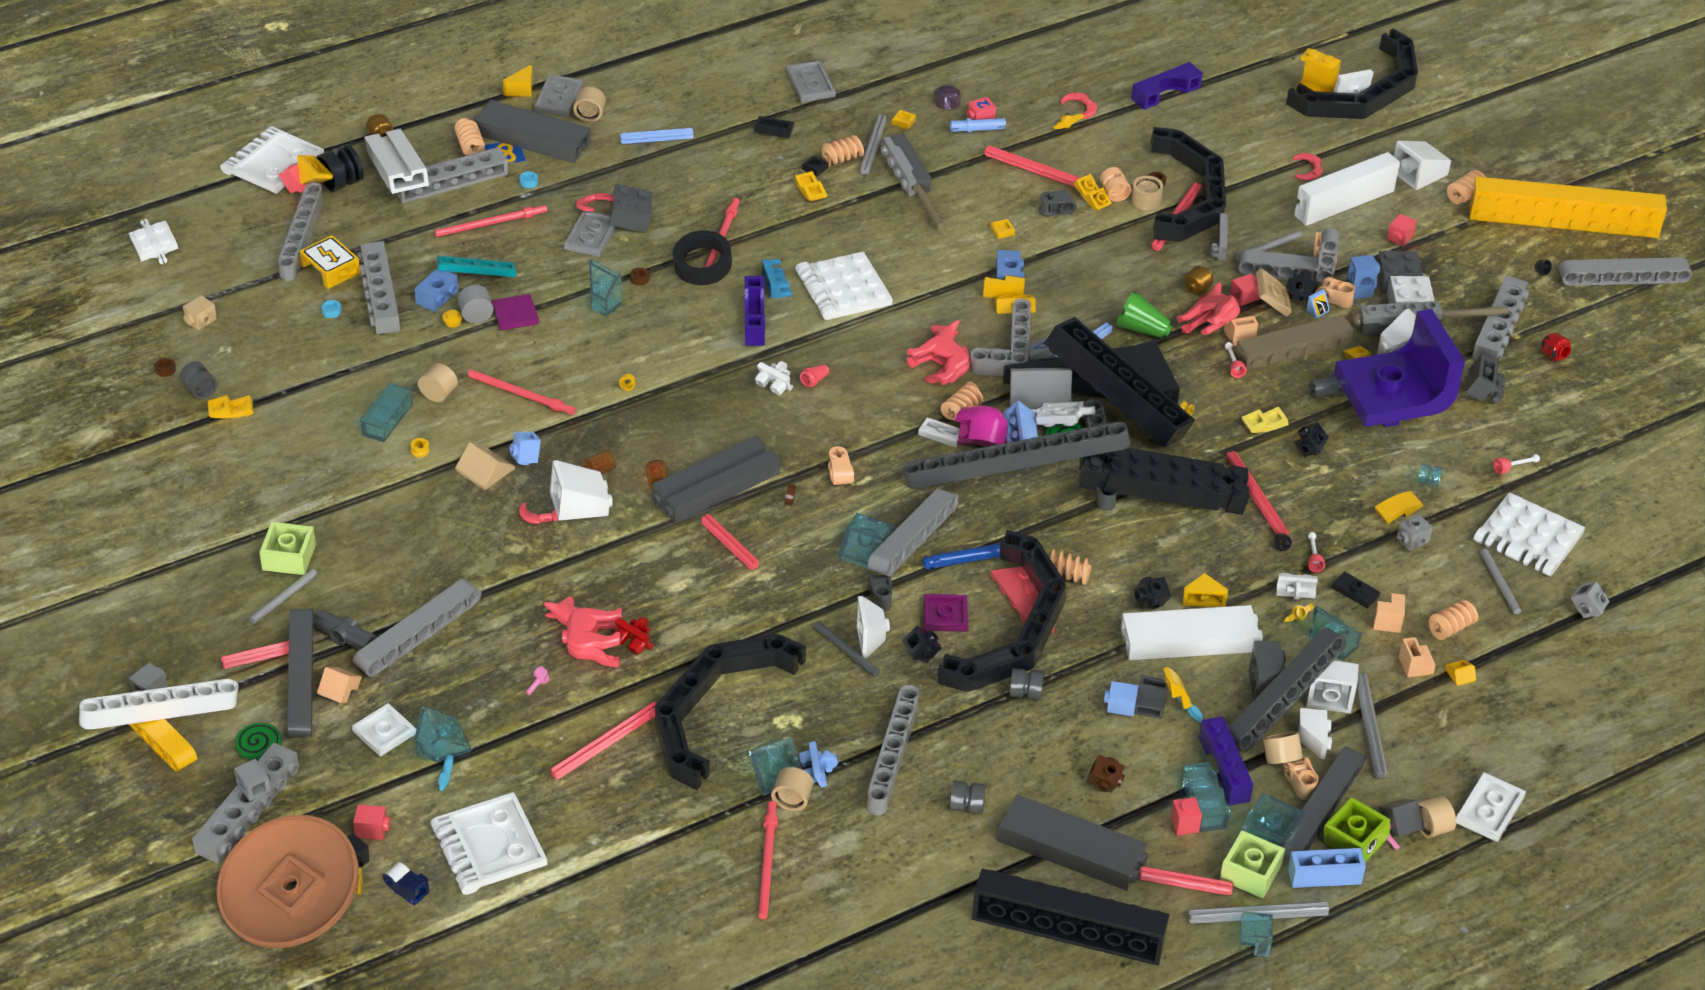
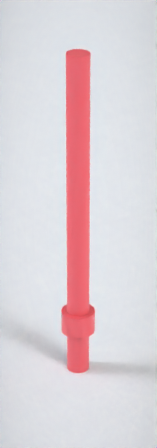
(526, 213)
(730, 214)
(554, 404)
(770, 825)

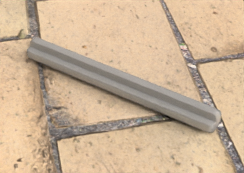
(872, 145)

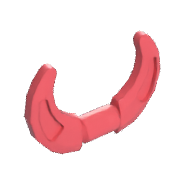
(1091, 106)
(1316, 171)
(582, 202)
(534, 518)

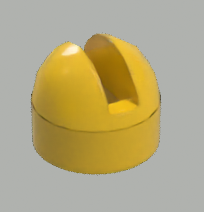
(631, 384)

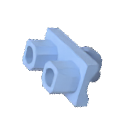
(819, 763)

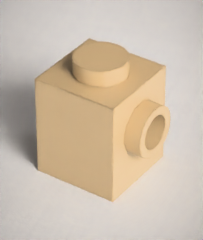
(199, 312)

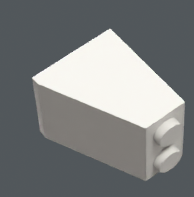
(1420, 163)
(1397, 333)
(578, 492)

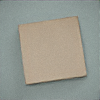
(1273, 292)

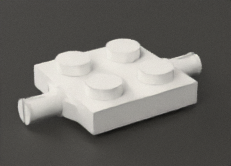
(153, 241)
(1061, 413)

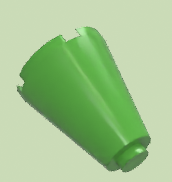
(1143, 317)

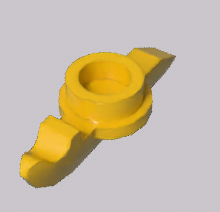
(1067, 120)
(1299, 613)

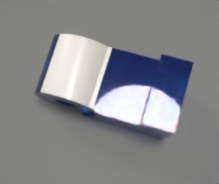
(406, 883)

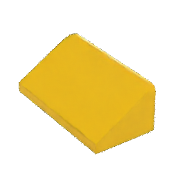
(1004, 303)

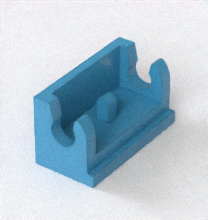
(775, 279)

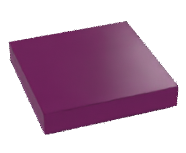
(515, 312)
(945, 612)

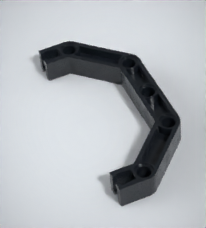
(1371, 99)
(1211, 168)
(1025, 652)
(698, 679)

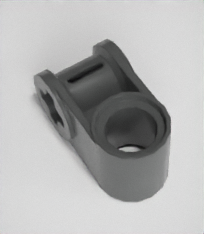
(1057, 202)
(881, 591)

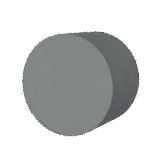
(475, 304)

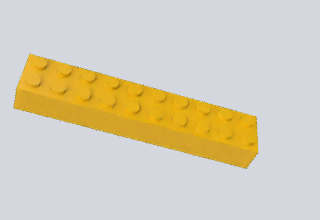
(1567, 207)

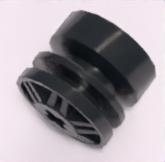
(343, 165)

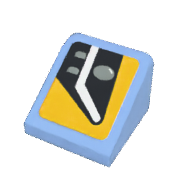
(1318, 304)

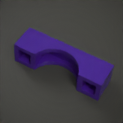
(1182, 78)
(754, 310)
(1233, 773)

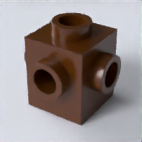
(1106, 774)

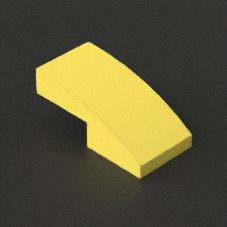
(1263, 422)

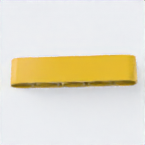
(166, 743)

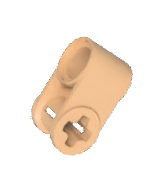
(1338, 292)
(840, 467)
(1301, 777)

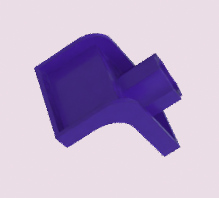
(1408, 382)

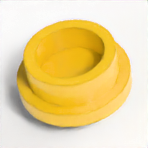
(452, 318)

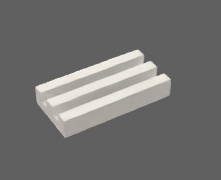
(939, 432)

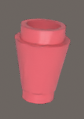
(813, 375)

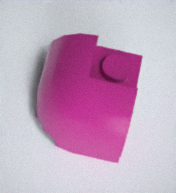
(981, 426)

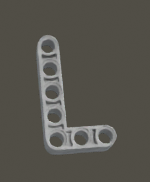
(1285, 265)
(992, 361)

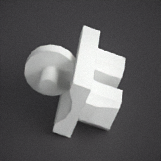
(776, 374)
(1296, 586)

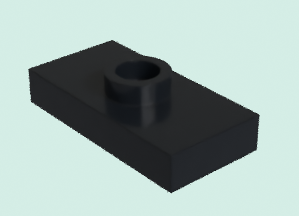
(774, 126)
(1356, 589)

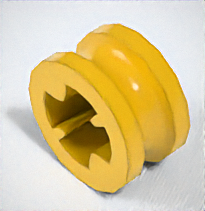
(1188, 408)
(419, 452)

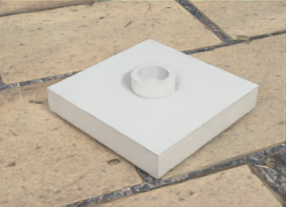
(1353, 82)
(384, 729)

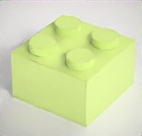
(287, 548)
(1252, 864)

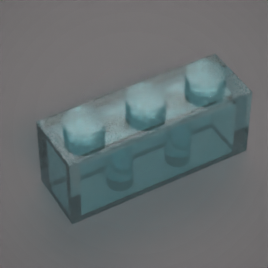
(386, 412)
(1202, 782)

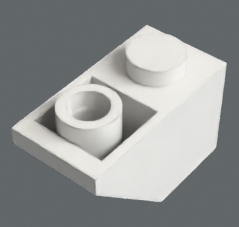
(1314, 731)

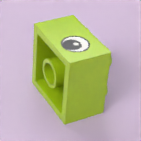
(1357, 827)

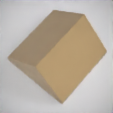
(482, 465)

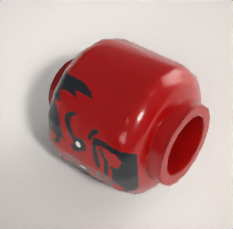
(1556, 347)

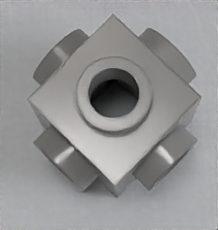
(1414, 532)
(1590, 599)

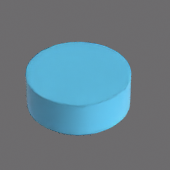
(528, 179)
(331, 309)

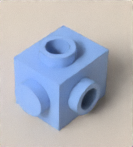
(525, 447)
(1121, 698)

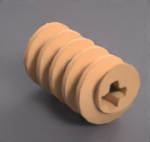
(469, 136)
(841, 149)
(1461, 189)
(966, 396)
(1070, 567)
(1452, 619)

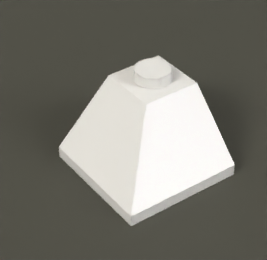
(870, 626)

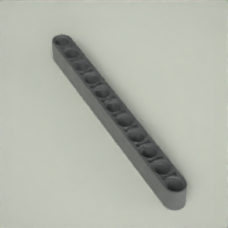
(1017, 455)

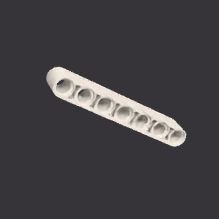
(158, 704)

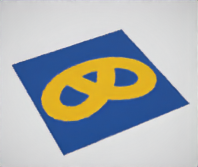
(512, 153)

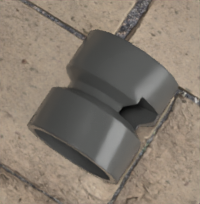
(198, 380)
(1026, 683)
(967, 797)

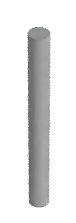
(1275, 243)
(1500, 581)
(271, 605)

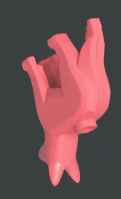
(1213, 308)
(945, 352)
(582, 629)

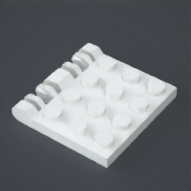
(267, 157)
(844, 285)
(1530, 532)
(491, 840)

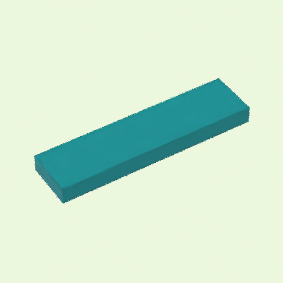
(476, 266)

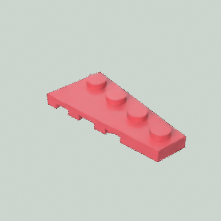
(1018, 588)

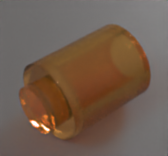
(601, 462)
(655, 471)

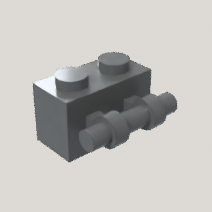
(1485, 379)

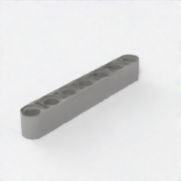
(300, 231)
(1625, 271)
(913, 532)
(416, 627)
(893, 750)

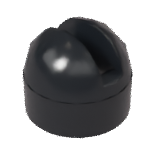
(1543, 266)
(1285, 539)

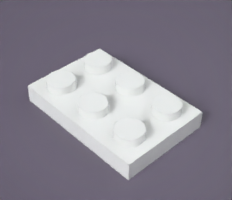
(1490, 807)

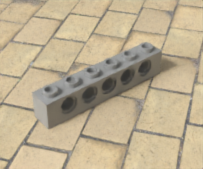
(459, 173)
(380, 288)
(1498, 327)
(238, 813)

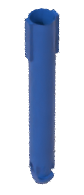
(962, 556)

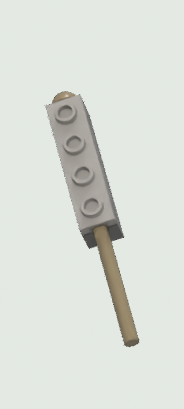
(909, 171)
(1376, 318)

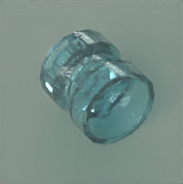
(1434, 475)

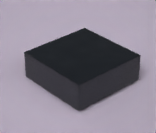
(816, 165)

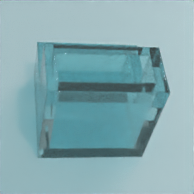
(1257, 932)

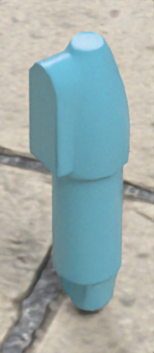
(1194, 712)
(445, 774)

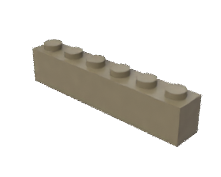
(1294, 342)

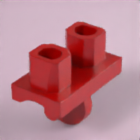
(637, 633)

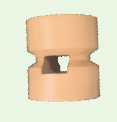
(1115, 184)

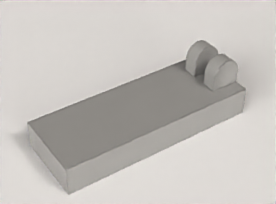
(1219, 249)

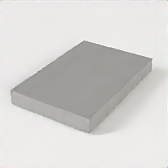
(810, 81)
(558, 95)
(590, 234)
(1040, 386)

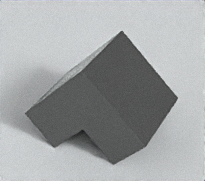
(1151, 697)
(1403, 816)

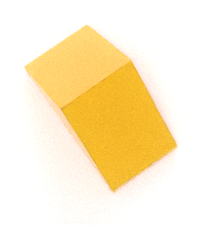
(519, 83)
(312, 170)
(1205, 592)

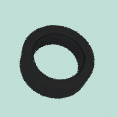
(704, 275)

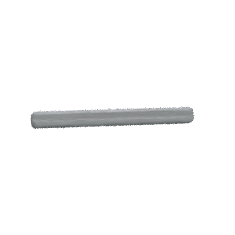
(1371, 726)
(1278, 910)

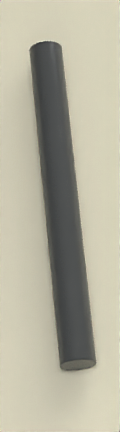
(842, 645)

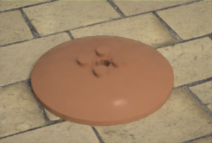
(269, 858)

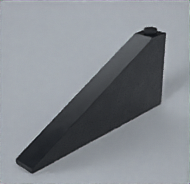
(1144, 357)

